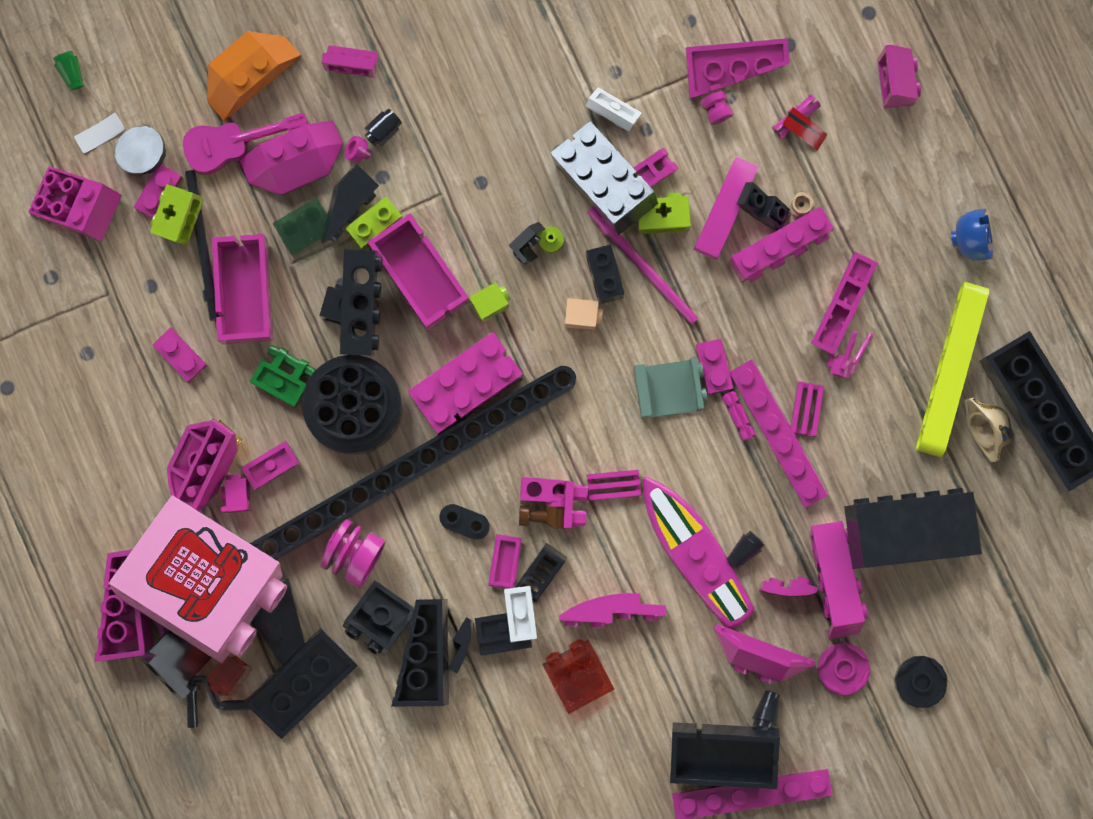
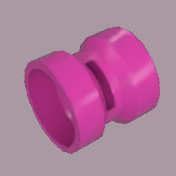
(716, 107)

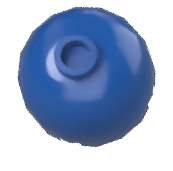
(973, 235)

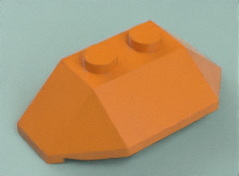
(246, 70)

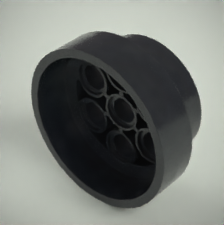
(367, 435)

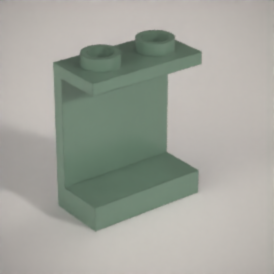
(669, 388)

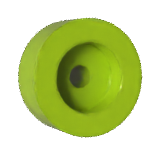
(554, 245)

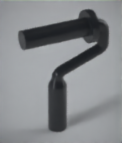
(225, 705)

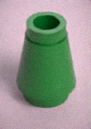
(69, 70)

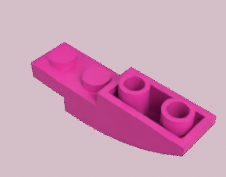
(601, 610)

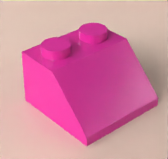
(897, 77)

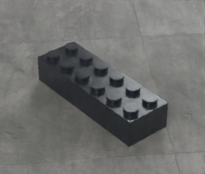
(1043, 410)

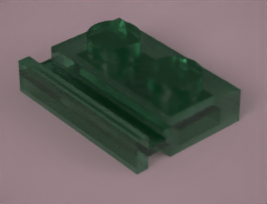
(302, 226)

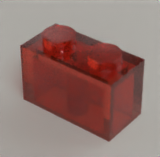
(229, 675)

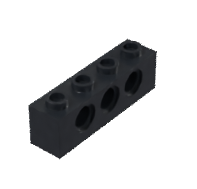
(353, 262)

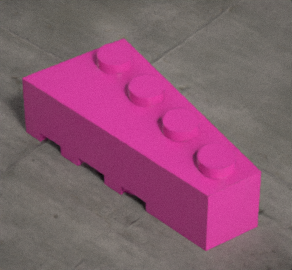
(837, 580)
(123, 628)

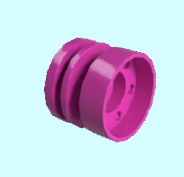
(352, 553)

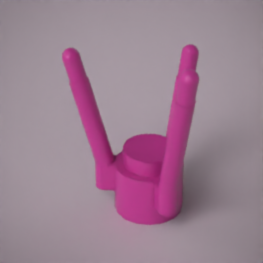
(843, 364)

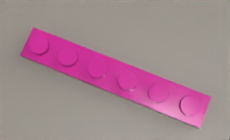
(779, 433)
(731, 799)

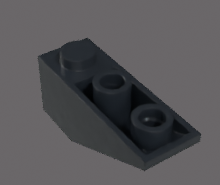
(347, 197)

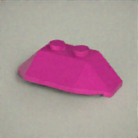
(293, 158)
(201, 462)
(760, 657)

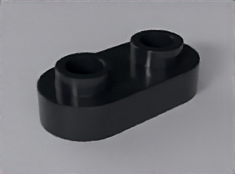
(464, 522)

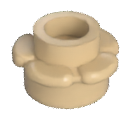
(804, 198)

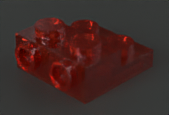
(577, 675)

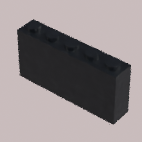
(912, 528)

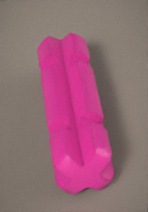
(738, 415)

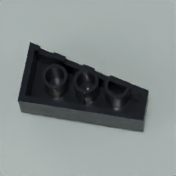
(425, 658)

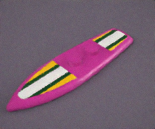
(696, 554)

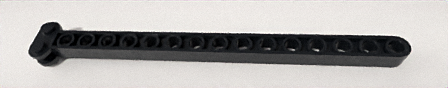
(414, 458)

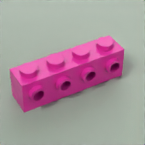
(783, 243)

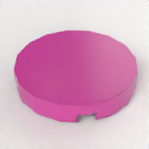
(843, 668)

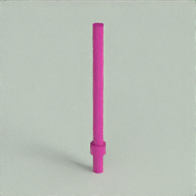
(644, 267)

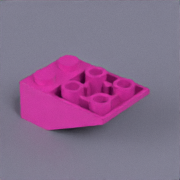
(75, 203)

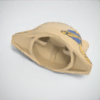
(989, 427)

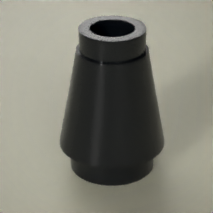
(745, 549)
(767, 710)

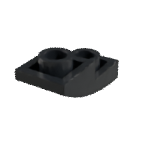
(764, 208)

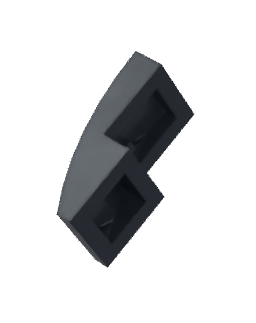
(463, 638)

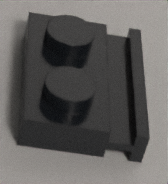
(495, 636)

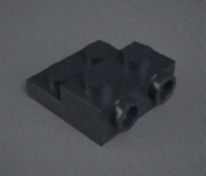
(378, 619)

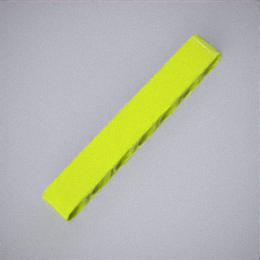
(952, 369)

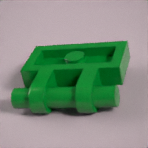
(279, 383)

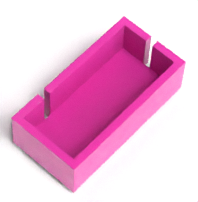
(419, 272)
(242, 289)
(465, 383)

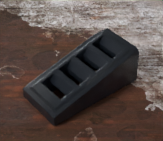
(554, 554)

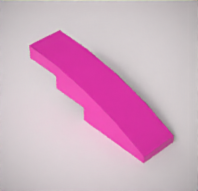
(725, 209)
(844, 303)

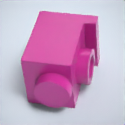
(235, 494)

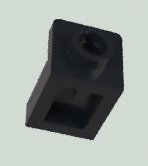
(525, 241)

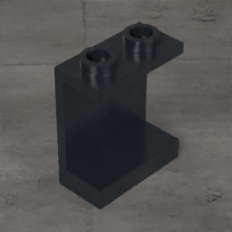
(175, 662)

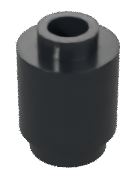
(382, 127)

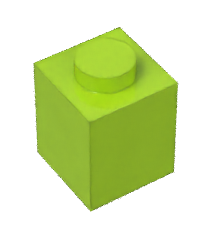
(490, 301)

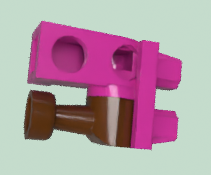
(558, 501)

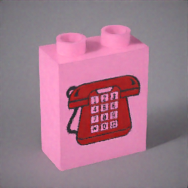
(199, 580)

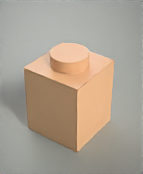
(582, 314)

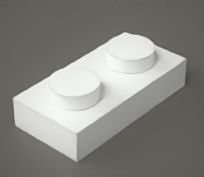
(613, 109)
(520, 613)

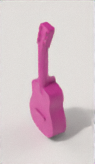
(213, 147)

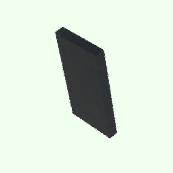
(300, 683)

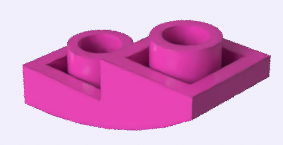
(795, 587)

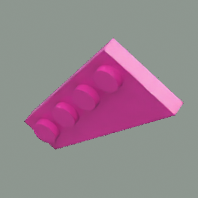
(726, 64)

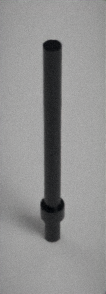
(209, 291)

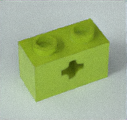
(187, 207)
(676, 220)
(373, 222)

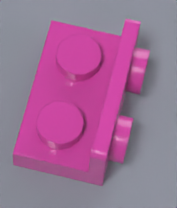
(350, 61)

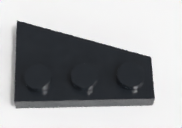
(281, 627)

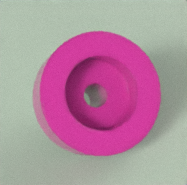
(357, 149)

